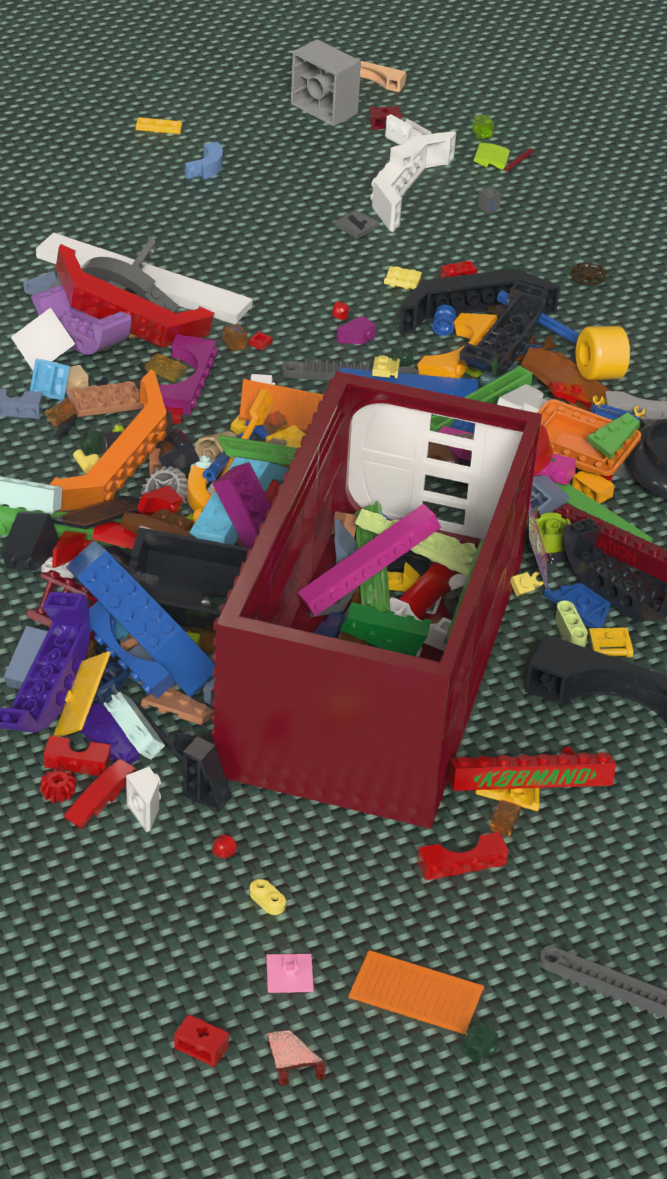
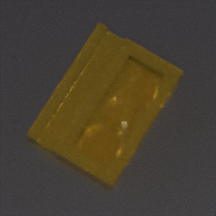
(166, 367)

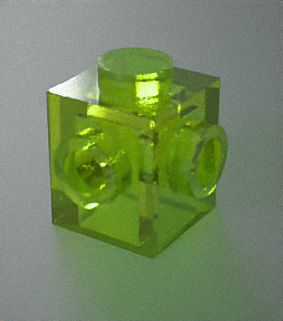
(483, 126)

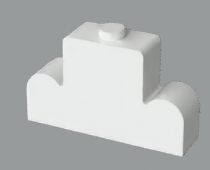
(523, 398)

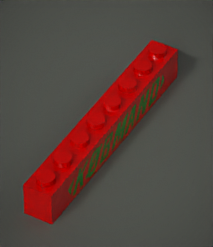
(531, 771)

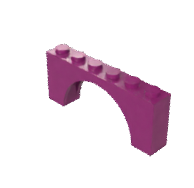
(198, 354)

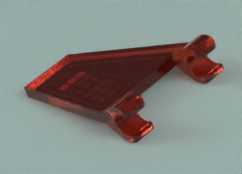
(292, 1053)

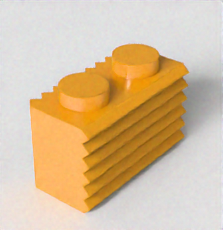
(593, 485)

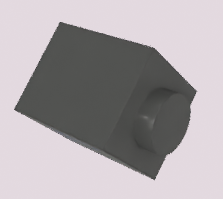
(489, 200)

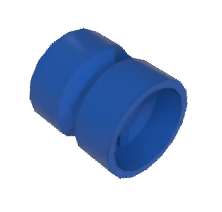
(444, 320)

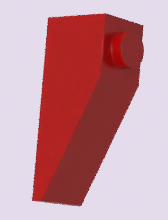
(68, 547)

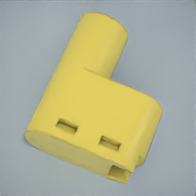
(84, 461)

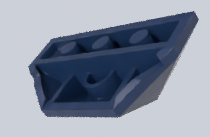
(110, 683)

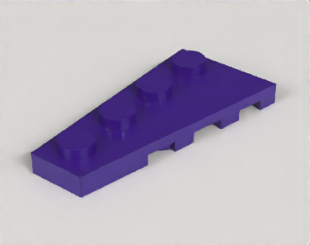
(104, 729)

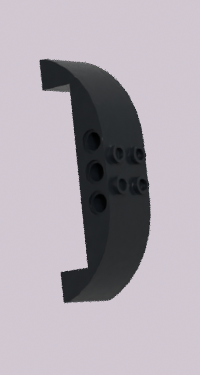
(509, 333)

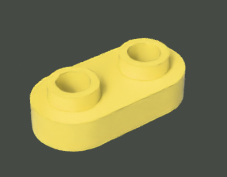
(264, 893)

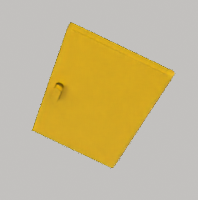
(81, 695)

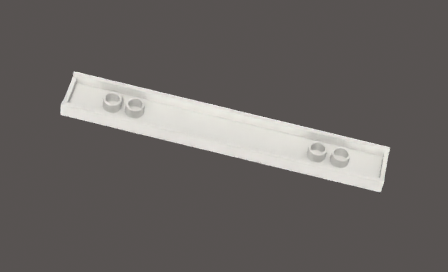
(181, 289)

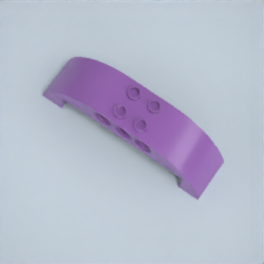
(85, 330)

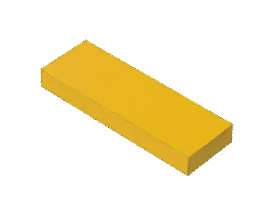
(159, 125)

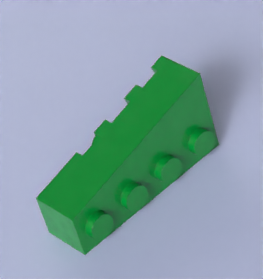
(385, 629)

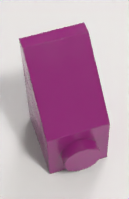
(356, 331)

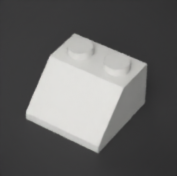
(143, 796)

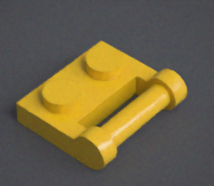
(611, 638)

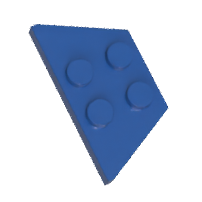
(589, 605)

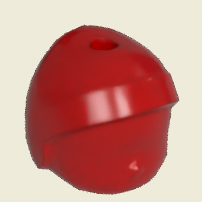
(340, 310)
(224, 846)

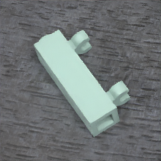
(134, 725)

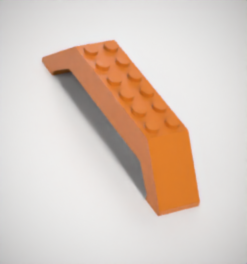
(122, 456)

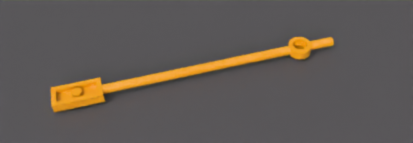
(258, 413)

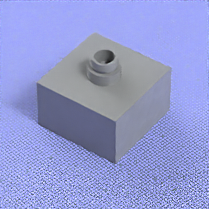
(325, 82)

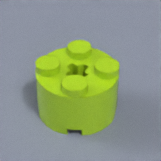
(552, 531)

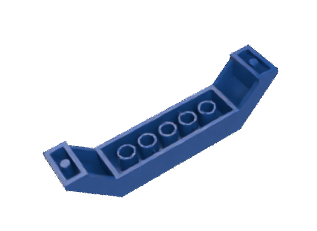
(142, 618)

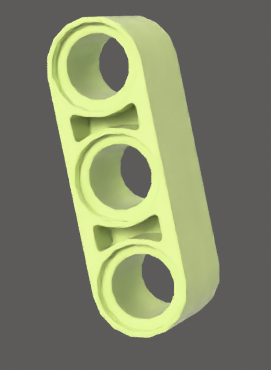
(570, 623)

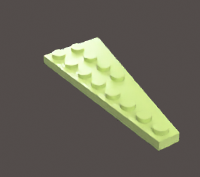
(436, 547)

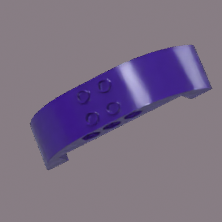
(54, 666)

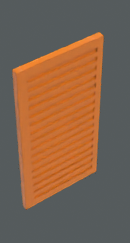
(294, 404)
(416, 992)

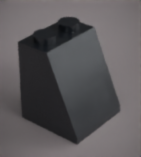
(29, 541)

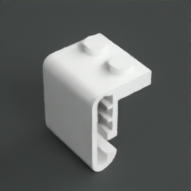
(401, 131)

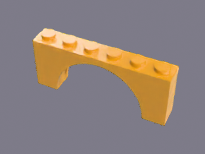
(449, 364)

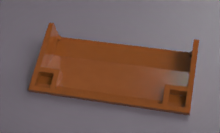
(555, 367)

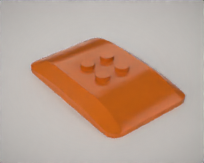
(568, 435)

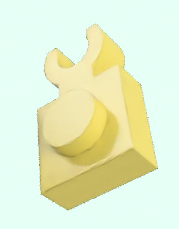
(524, 583)

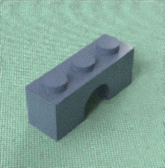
(27, 406)

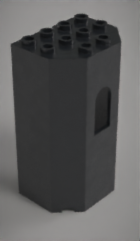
(183, 568)

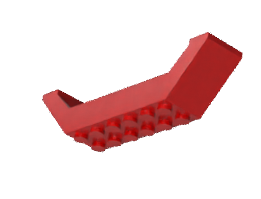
(104, 299)

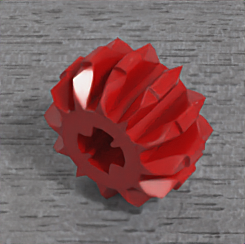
(58, 786)

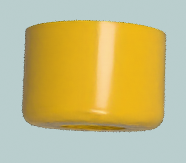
(602, 353)

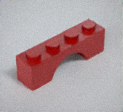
(439, 862)

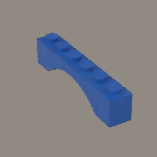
(150, 673)

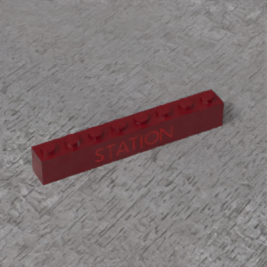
(623, 544)

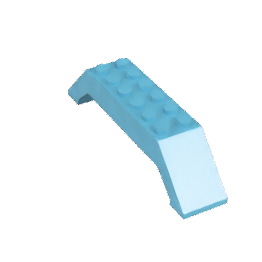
(214, 521)

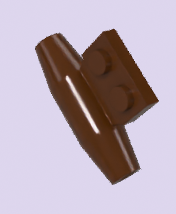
(159, 521)

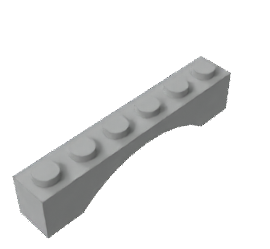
(624, 401)

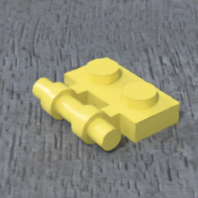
(403, 278)

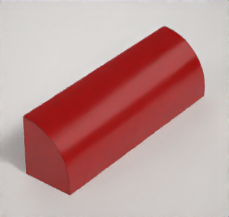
(114, 534)
(428, 589)

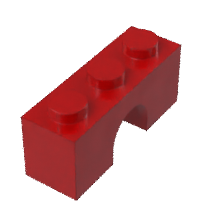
(91, 761)

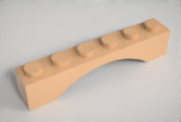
(387, 77)

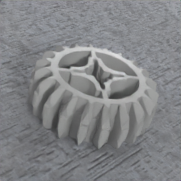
(167, 476)

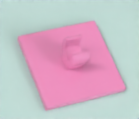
(289, 973)

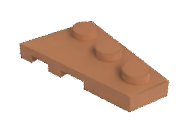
(181, 704)

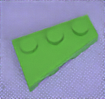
(613, 435)

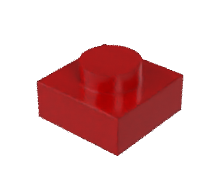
(260, 340)

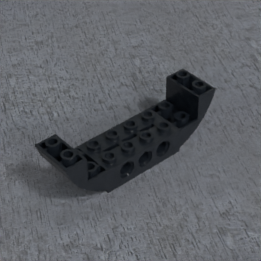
(609, 578)

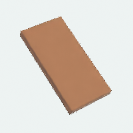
(105, 398)

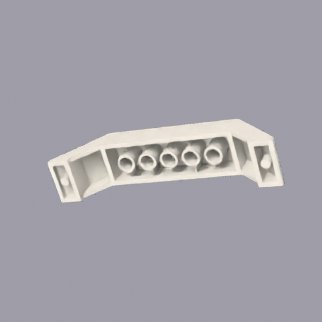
(392, 183)

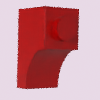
(159, 499)

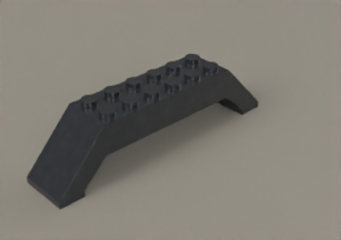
(468, 295)

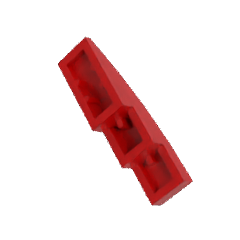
(98, 794)

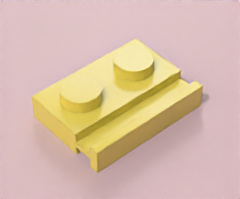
(385, 367)

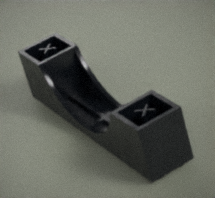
(569, 671)

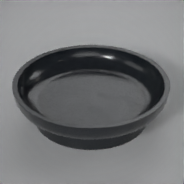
(649, 458)

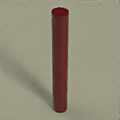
(527, 153)

